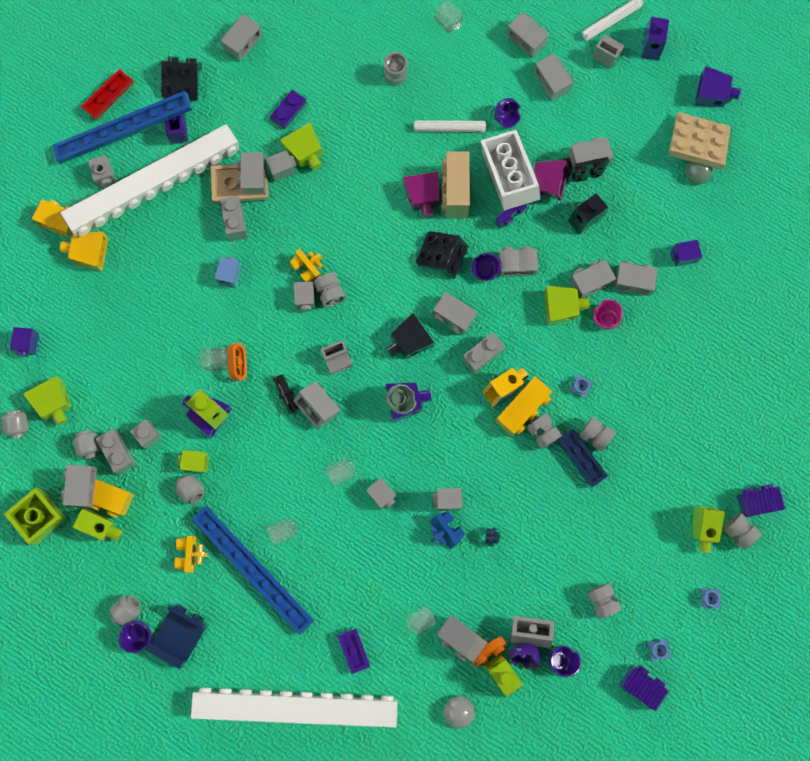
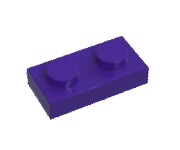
(288, 109)
(506, 217)
(354, 651)

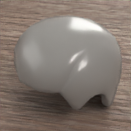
(458, 712)

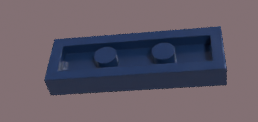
(582, 458)

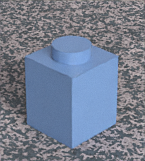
(228, 272)

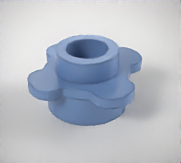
(581, 381)
(715, 594)
(663, 654)

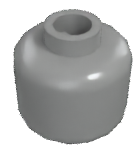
(14, 423)
(86, 444)
(189, 489)
(125, 610)

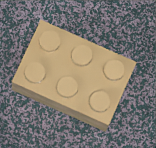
(455, 184)

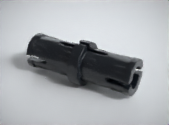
(285, 393)

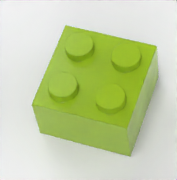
(35, 516)

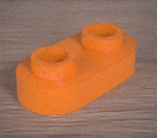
(237, 362)
(493, 648)

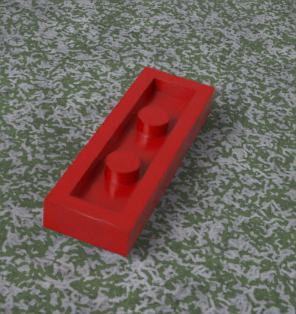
(107, 94)

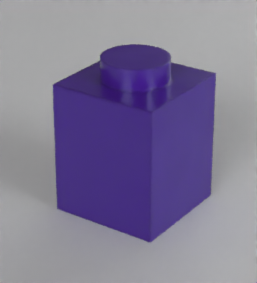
(686, 253)
(24, 341)

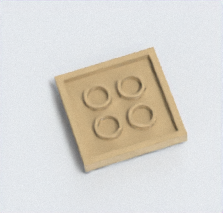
(699, 140)

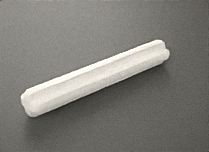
(611, 19)
(449, 126)

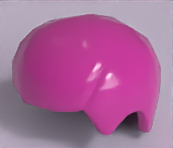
(608, 314)

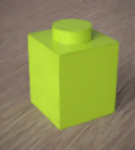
(193, 461)

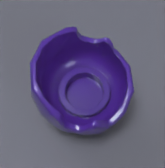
(507, 112)
(486, 267)
(134, 636)
(525, 654)
(564, 661)

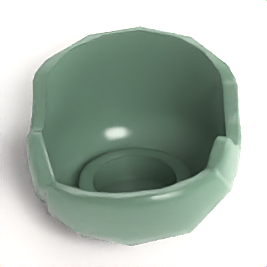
(698, 173)
(400, 399)

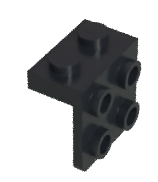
(180, 77)
(586, 169)
(442, 252)

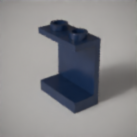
(177, 636)

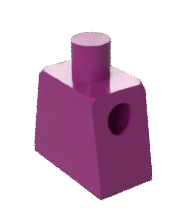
(551, 178)
(423, 192)

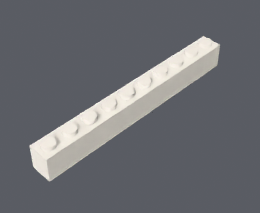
(150, 181)
(294, 708)

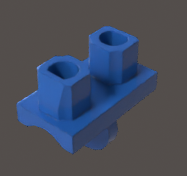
(443, 532)

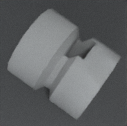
(395, 68)
(330, 291)
(543, 424)
(597, 434)
(744, 534)
(604, 602)

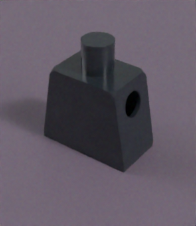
(590, 212)
(410, 338)

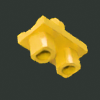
(301, 260)
(187, 563)

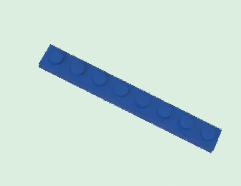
(122, 127)
(253, 570)

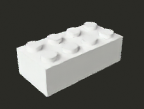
(510, 170)

